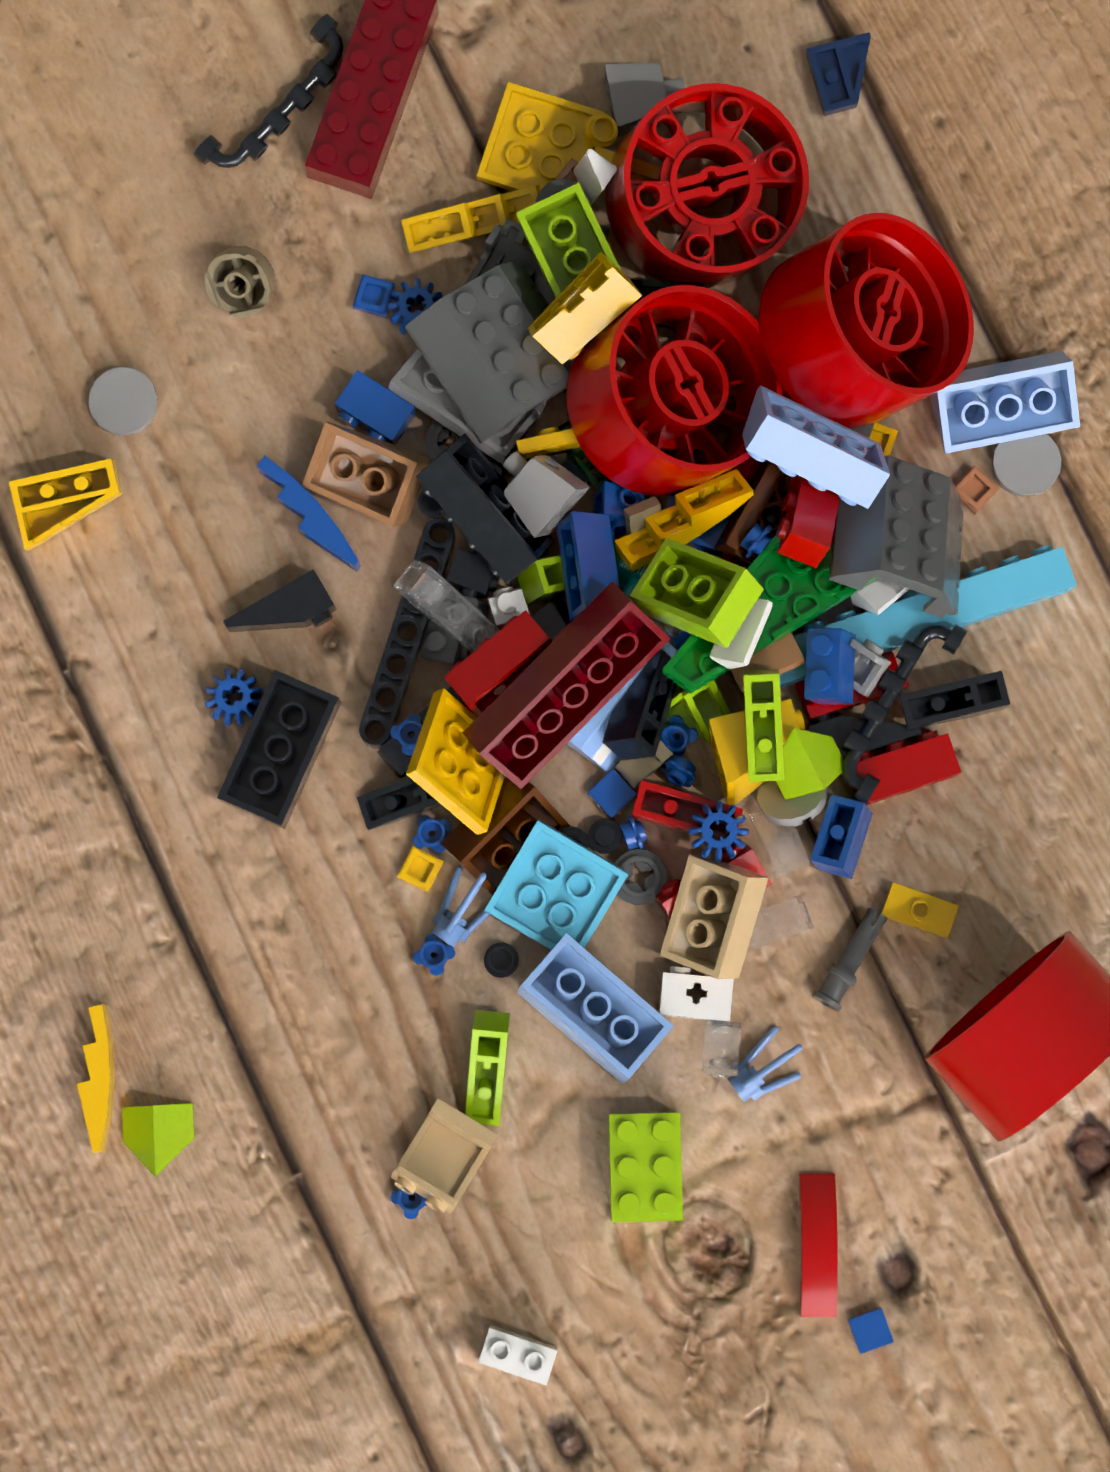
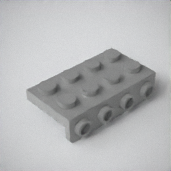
(422, 389)

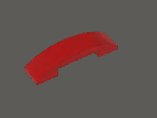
(818, 1245)

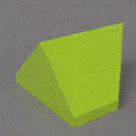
(699, 708)
(809, 763)
(158, 1132)

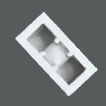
(675, 1003)
(518, 1355)

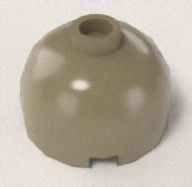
(240, 281)

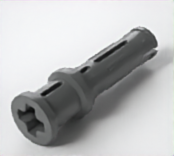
(842, 975)

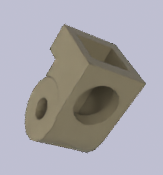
(639, 769)

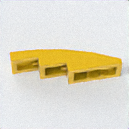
(465, 219)
(692, 515)
(98, 1092)

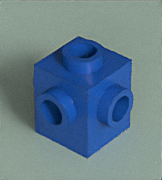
(612, 500)

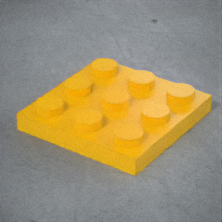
(533, 139)
(451, 767)

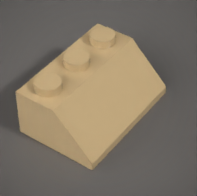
(714, 917)

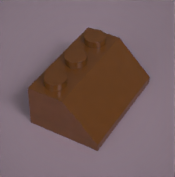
(508, 829)

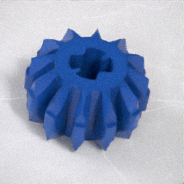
(409, 297)
(228, 687)
(730, 829)

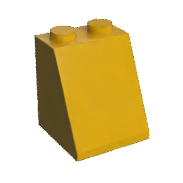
(730, 749)

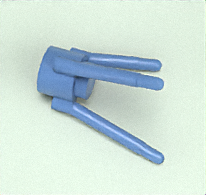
(451, 927)
(748, 1081)

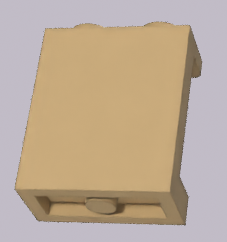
(443, 1157)

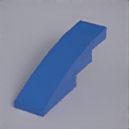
(316, 523)

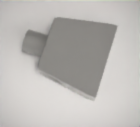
(635, 90)
(541, 491)

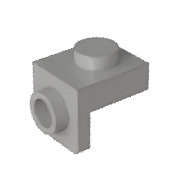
(868, 665)

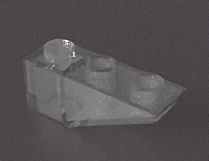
(444, 605)

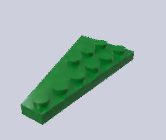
(797, 597)

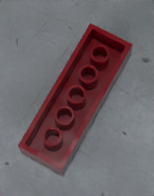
(370, 93)
(566, 685)

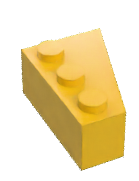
(61, 498)

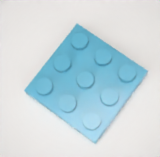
(556, 888)

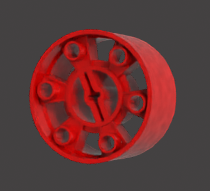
(741, 175)
(840, 331)
(668, 391)
(1029, 1038)

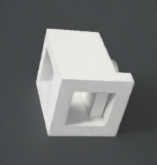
(506, 604)

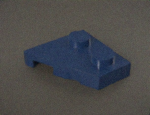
(839, 72)

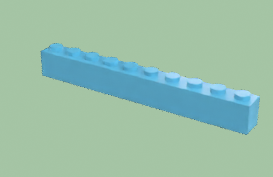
(980, 598)

